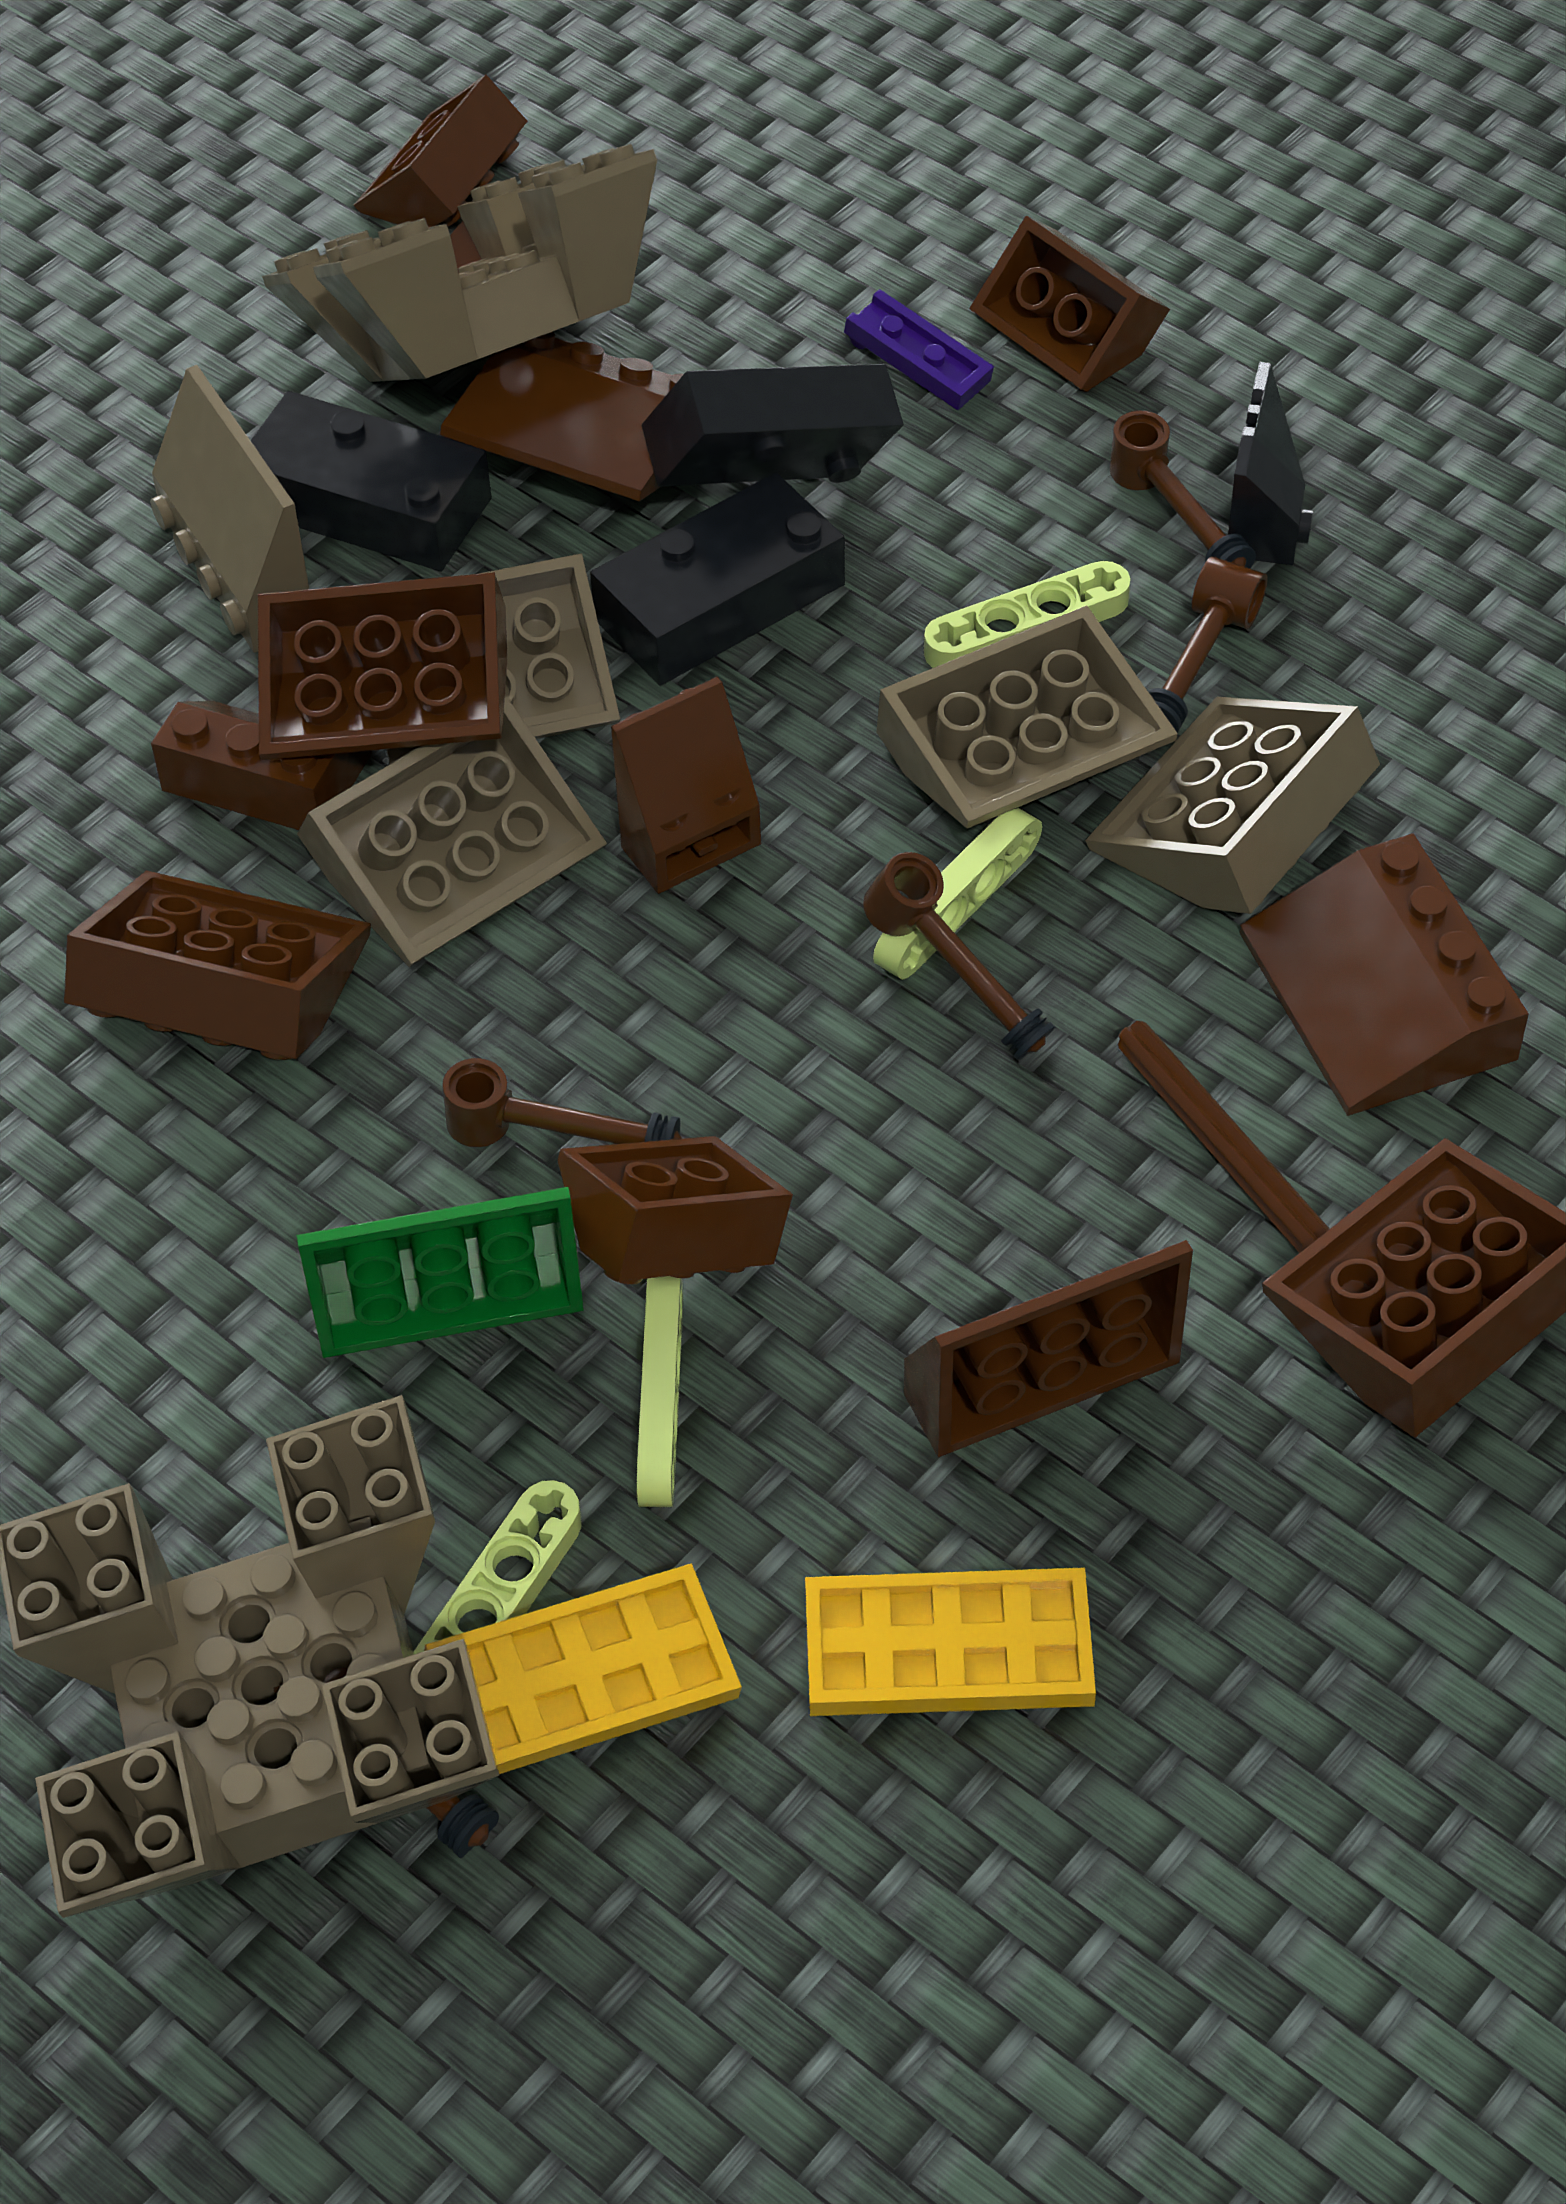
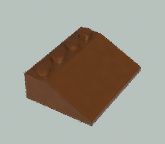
(565, 412)
(381, 666)
(213, 964)
(1386, 977)
(1428, 1285)
(1050, 1351)

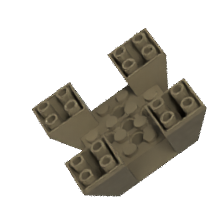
(548, 256)
(210, 1647)

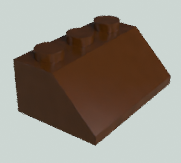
(446, 158)
(1067, 306)
(214, 758)
(672, 1208)

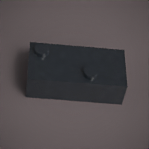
(771, 421)
(375, 479)
(718, 578)

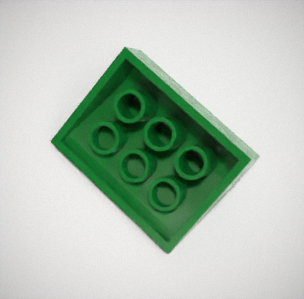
(442, 1272)

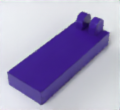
(919, 350)

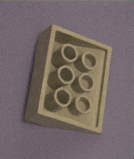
(225, 508)
(553, 650)
(1020, 718)
(1238, 799)
(450, 837)

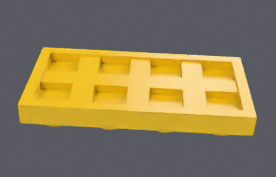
(949, 1642)
(598, 1667)

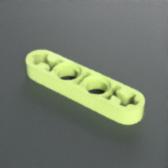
(1098, 585)
(967, 885)
(660, 1392)
(514, 1537)

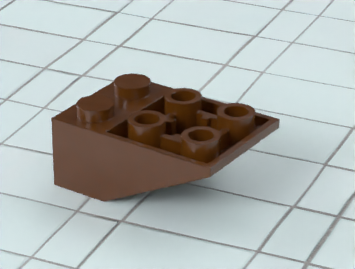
(684, 787)

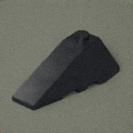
(1269, 479)

